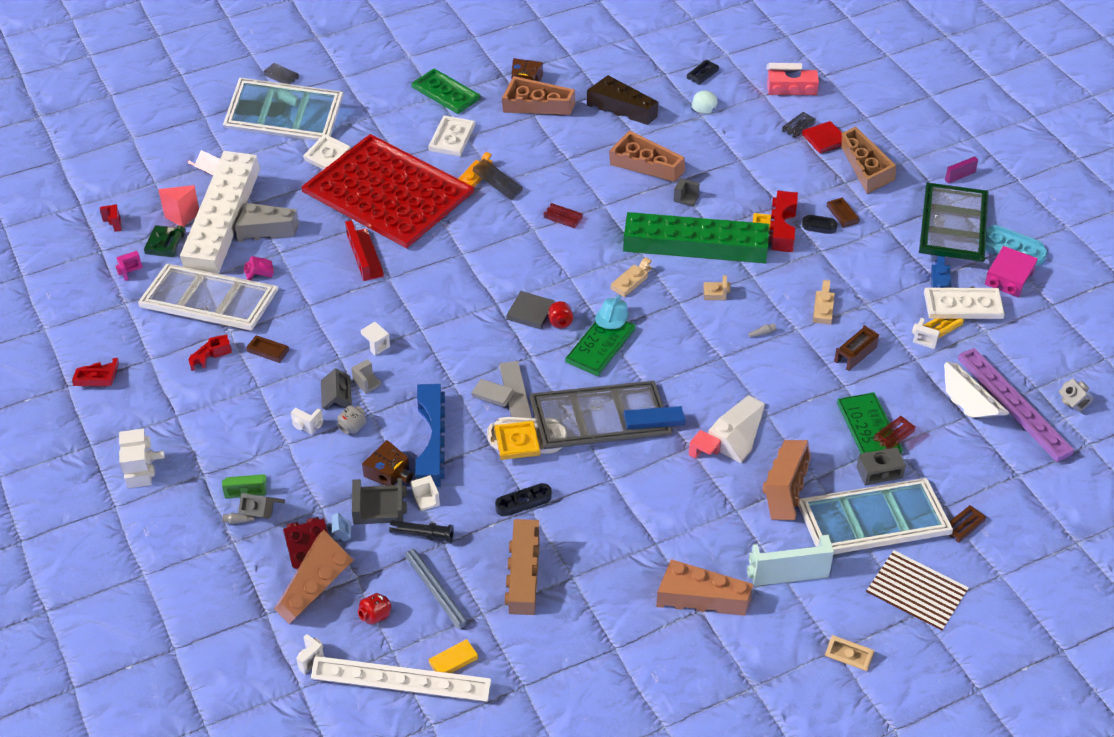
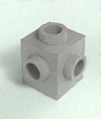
(1076, 394)

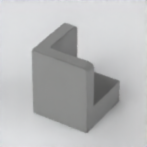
(364, 376)

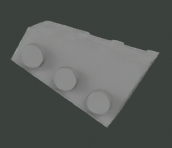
(266, 221)

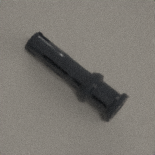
(430, 531)

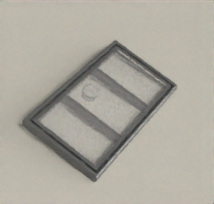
(593, 414)

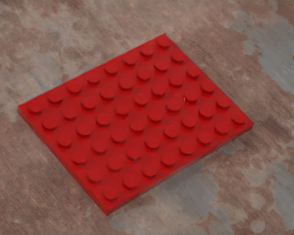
(388, 190)

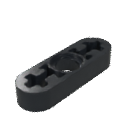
(530, 492)

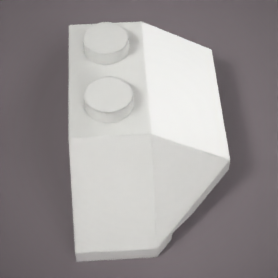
(969, 394)

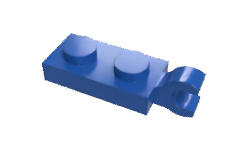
(940, 274)

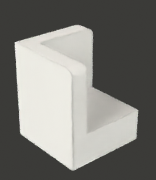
(377, 336)
(425, 493)

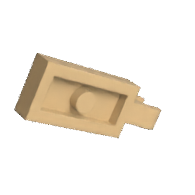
(632, 278)
(823, 304)

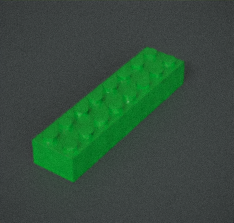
(696, 237)

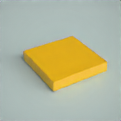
(517, 440)

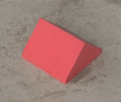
(179, 204)

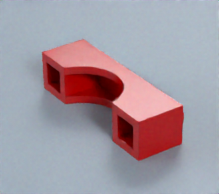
(783, 233)

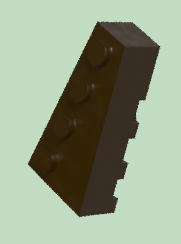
(622, 100)

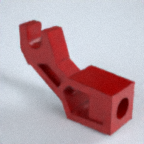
(215, 347)

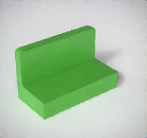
(248, 484)

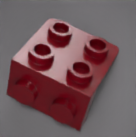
(301, 538)

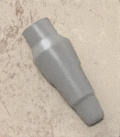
(763, 330)
(235, 518)

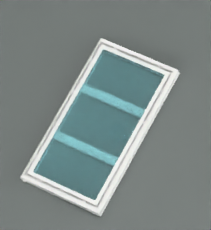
(283, 109)
(875, 516)

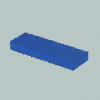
(654, 417)

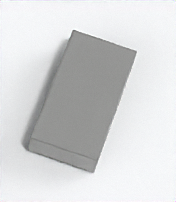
(492, 392)

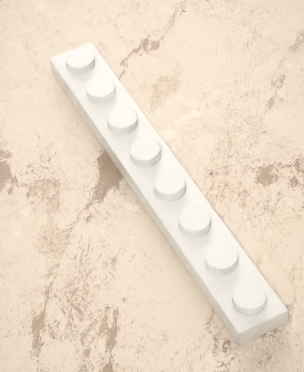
(401, 679)

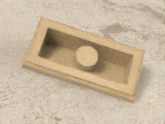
(849, 653)

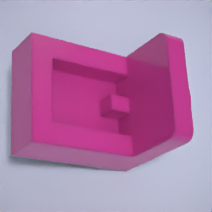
(128, 263)
(258, 266)

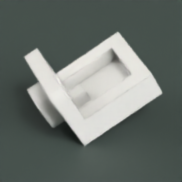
(307, 422)

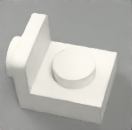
(924, 335)
(306, 656)

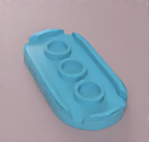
(1000, 236)

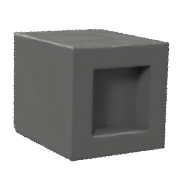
(686, 192)

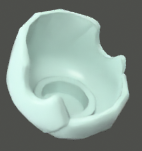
(704, 102)

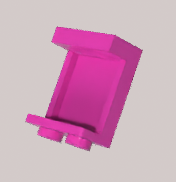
(1010, 271)

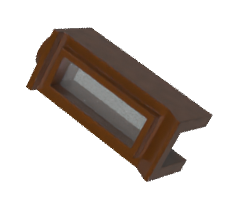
(857, 347)

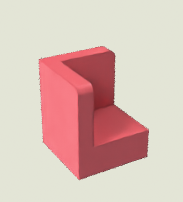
(705, 443)

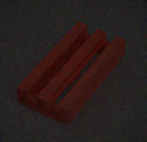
(559, 214)
(898, 438)

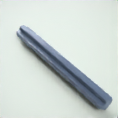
(436, 589)

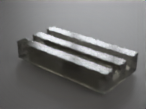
(280, 74)
(801, 125)

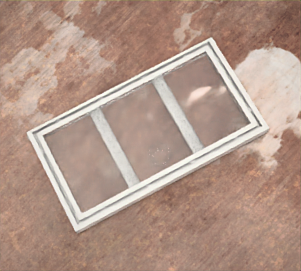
(208, 296)

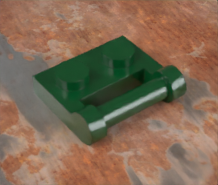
(160, 238)

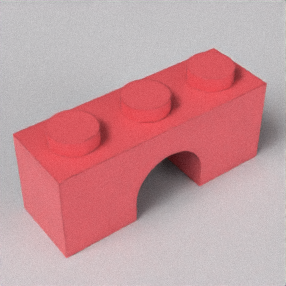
(780, 84)

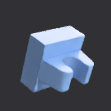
(339, 528)

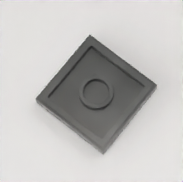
(529, 310)

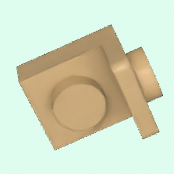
(716, 290)

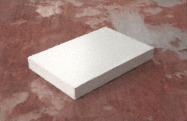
(451, 136)

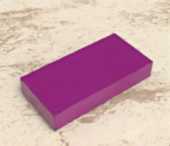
(961, 169)

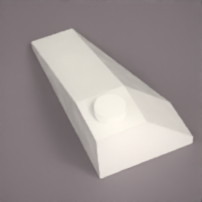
(738, 428)

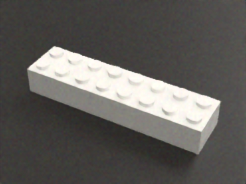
(219, 212)

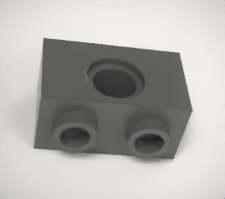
(880, 466)

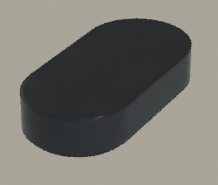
(819, 224)

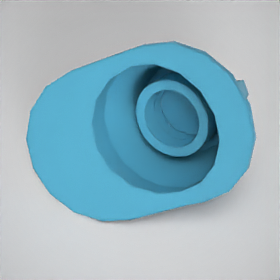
(612, 313)

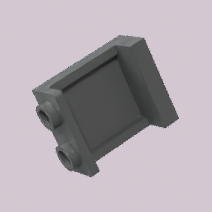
(378, 503)

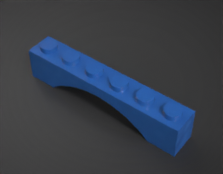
(430, 407)

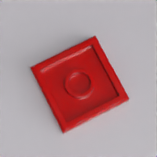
(823, 137)

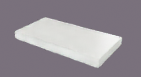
(964, 303)

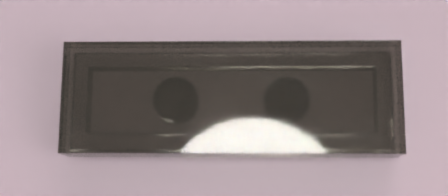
(497, 179)

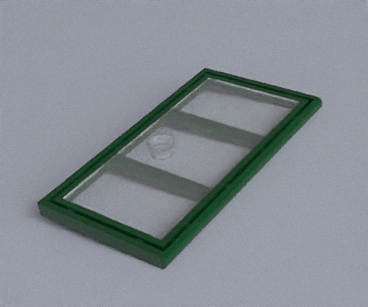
(954, 222)

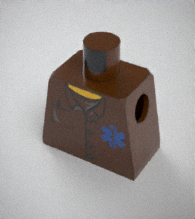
(527, 69)
(387, 465)

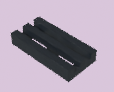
(705, 72)

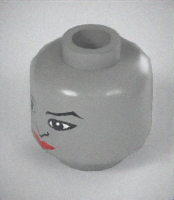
(351, 420)

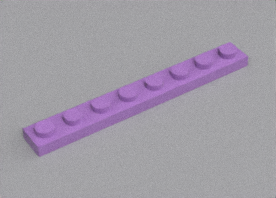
(1016, 405)

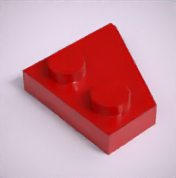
(96, 374)

